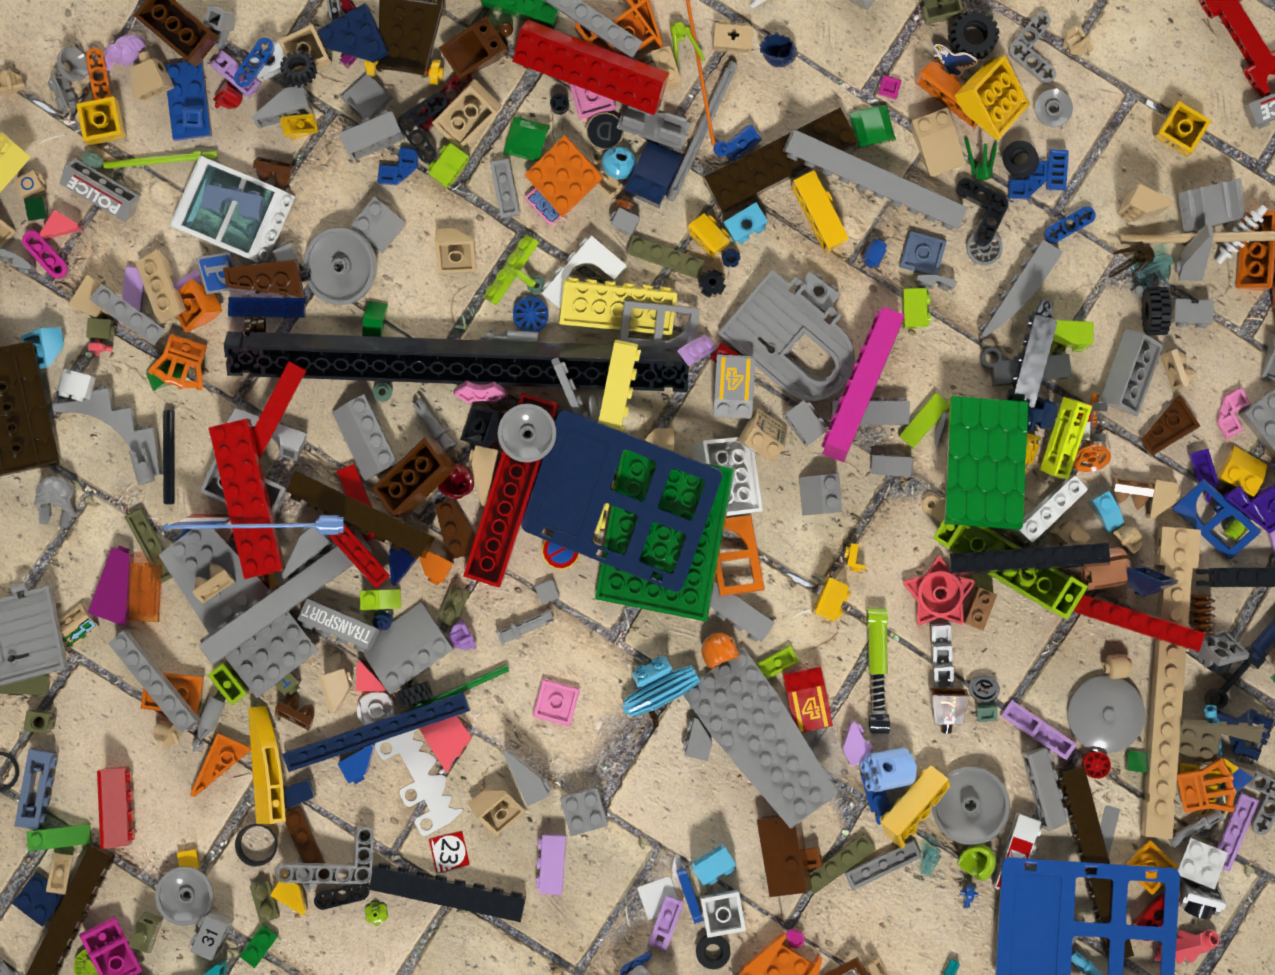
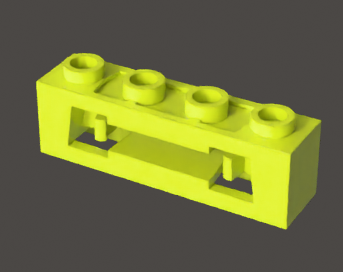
(1065, 438)

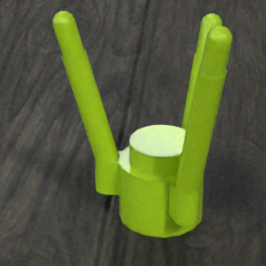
(678, 34)

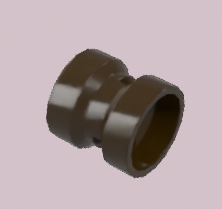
(254, 325)

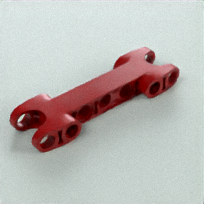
(1247, 39)

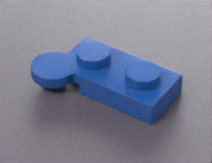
(738, 145)

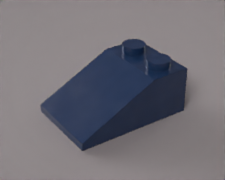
(653, 174)

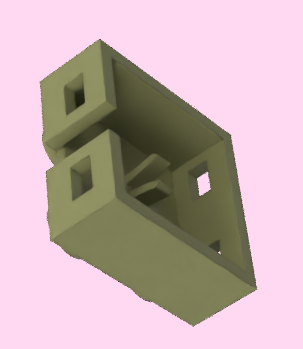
(949, 10)

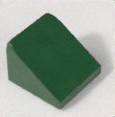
(35, 208)

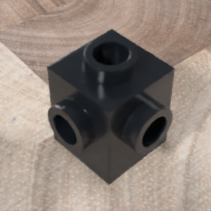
(708, 290)

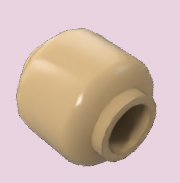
(1117, 666)

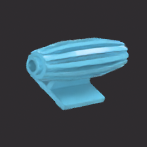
(658, 686)

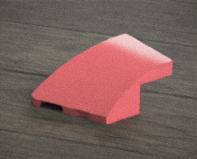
(446, 739)

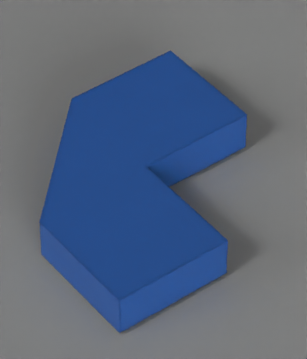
(396, 174)
(1026, 187)

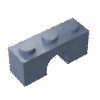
(216, 197)

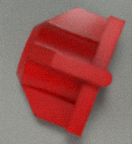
(228, 97)

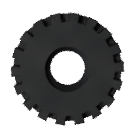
(1156, 310)

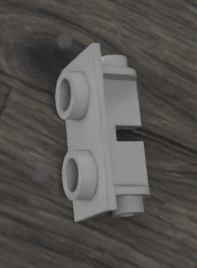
(63, 100)

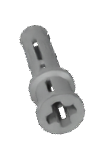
(438, 432)
(515, 630)
(1203, 822)

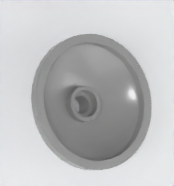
(527, 418)
(171, 896)

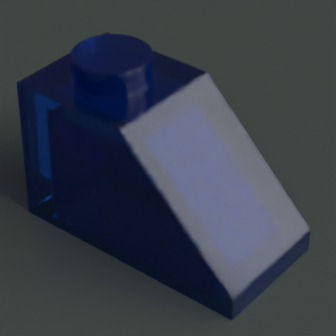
(399, 564)

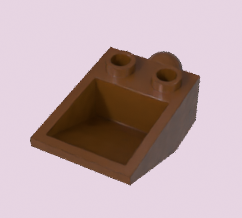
(472, 48)

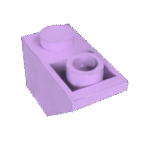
(854, 745)

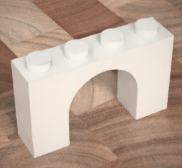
(590, 254)

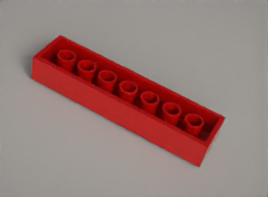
(590, 67)
(246, 497)

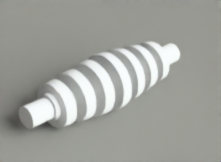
(1251, 222)

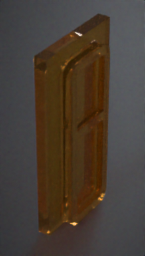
(145, 592)

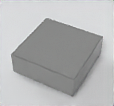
(547, 591)

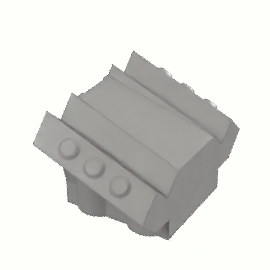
(1212, 205)

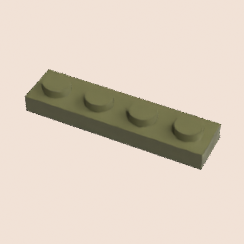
(665, 257)
(840, 862)

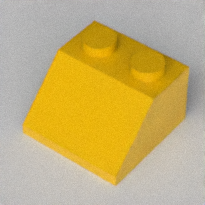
(708, 235)
(1243, 471)
(831, 599)

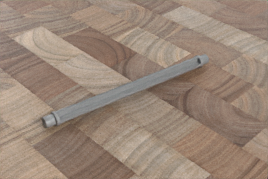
(701, 131)

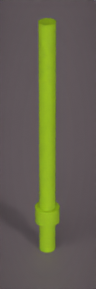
(160, 159)

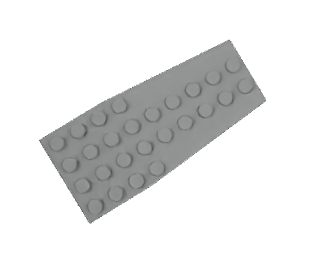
(269, 653)
(761, 738)

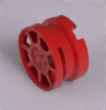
(1096, 764)

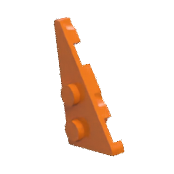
(221, 757)

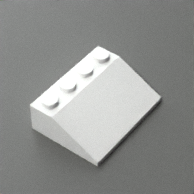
(745, 489)

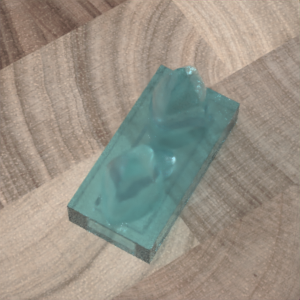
(1160, 265)

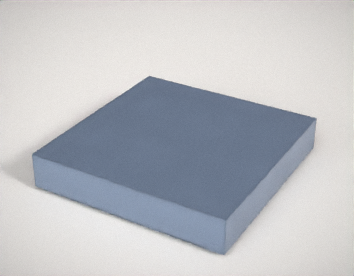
(923, 253)

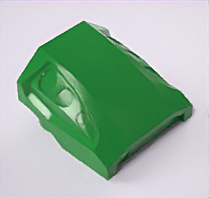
(872, 126)
(526, 139)

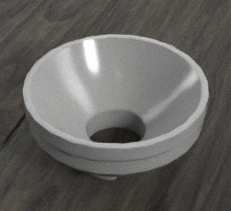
(76, 61)

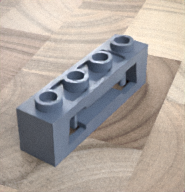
(29, 818)

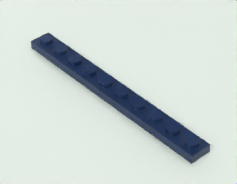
(376, 731)

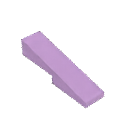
(1039, 730)

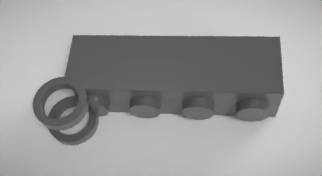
(1056, 368)

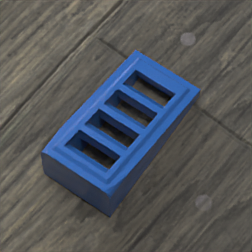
(1064, 162)

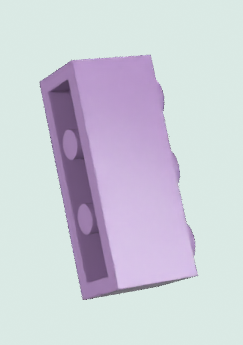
(551, 863)

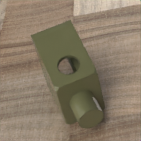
(145, 933)

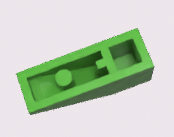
(58, 837)

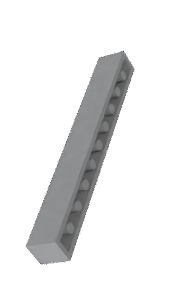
(874, 179)
(276, 603)

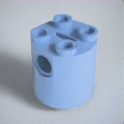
(888, 769)

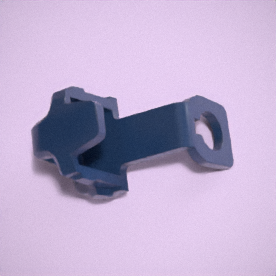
(1042, 414)

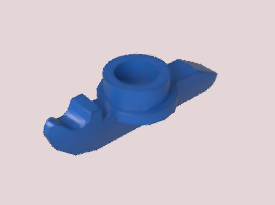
(638, 961)

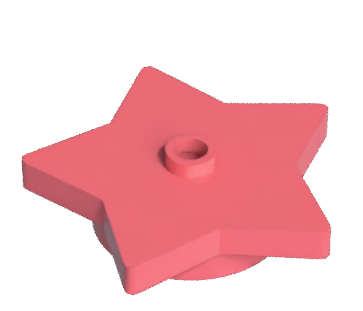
(953, 591)

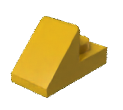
(298, 126)

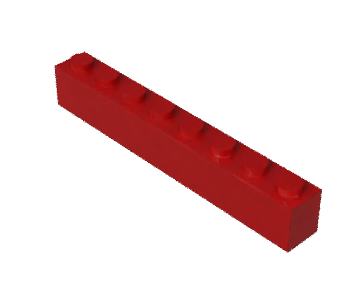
(1140, 623)

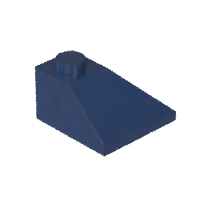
(1148, 581)

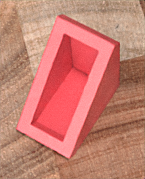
(58, 225)
(366, 679)

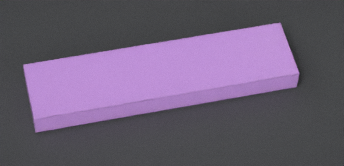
(1237, 827)

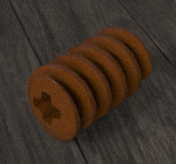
(1203, 613)

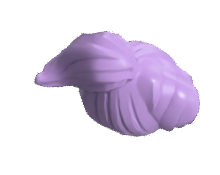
(124, 51)

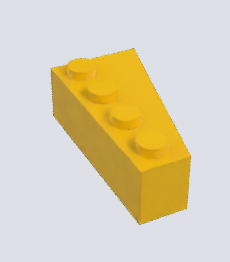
(914, 806)

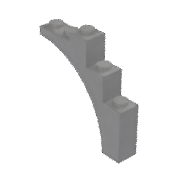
(121, 420)

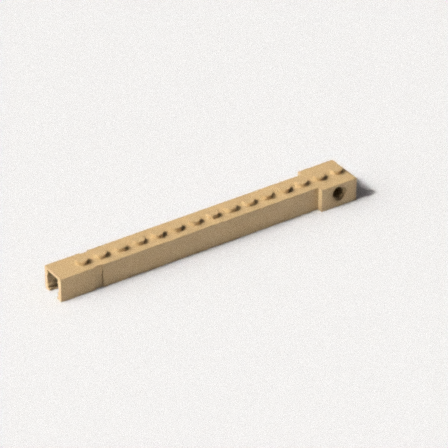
(1176, 555)

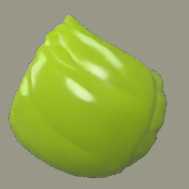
(978, 861)

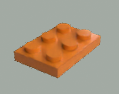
(188, 686)

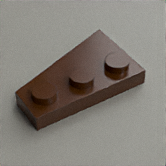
(455, 530)

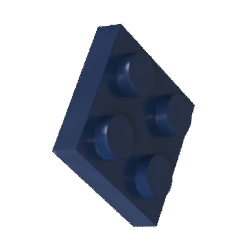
(37, 902)

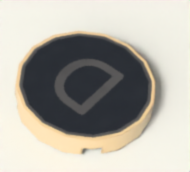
(603, 131)

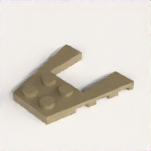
(1202, 740)

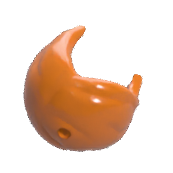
(718, 649)

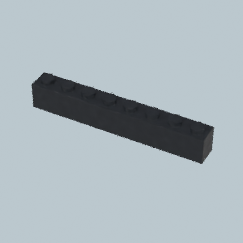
(1030, 559)
(447, 893)

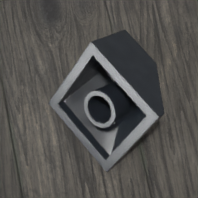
(482, 426)

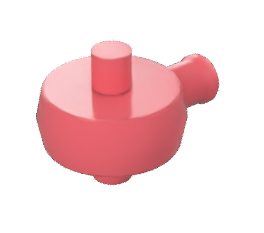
(98, 347)

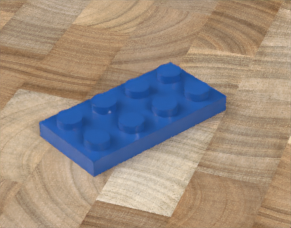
(187, 92)

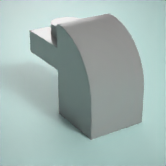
(220, 22)

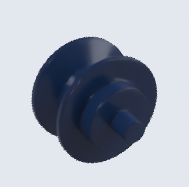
(382, 619)

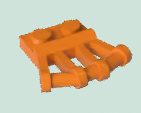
(183, 352)
(1194, 791)

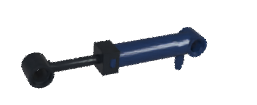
(1257, 652)

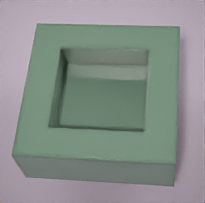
(986, 712)

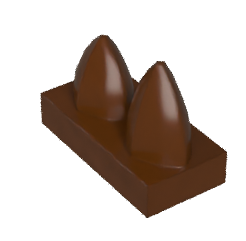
(282, 170)
(288, 710)

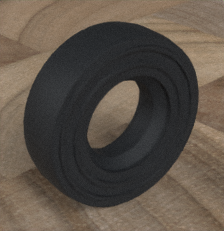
(716, 963)

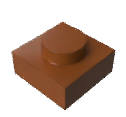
(814, 857)

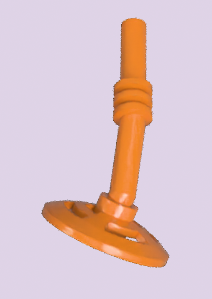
(1090, 452)

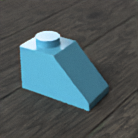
(1107, 511)

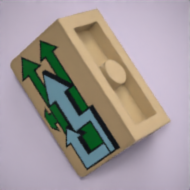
(76, 626)

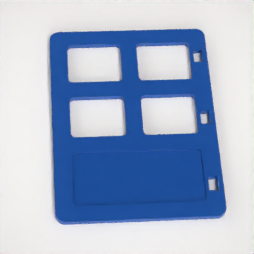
(1039, 920)

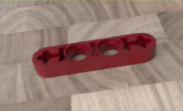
(449, 85)

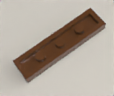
(304, 839)

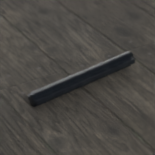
(168, 457)

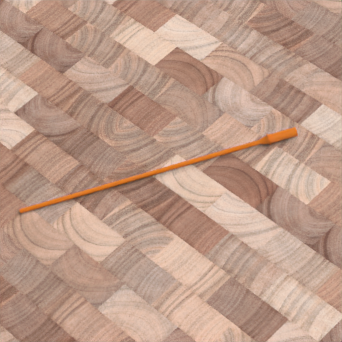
(701, 75)

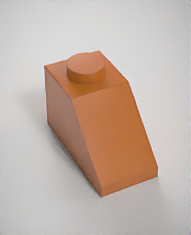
(436, 567)

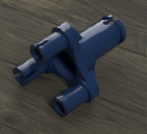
(1250, 717)

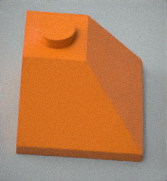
(199, 306)

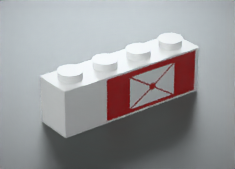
(1019, 842)

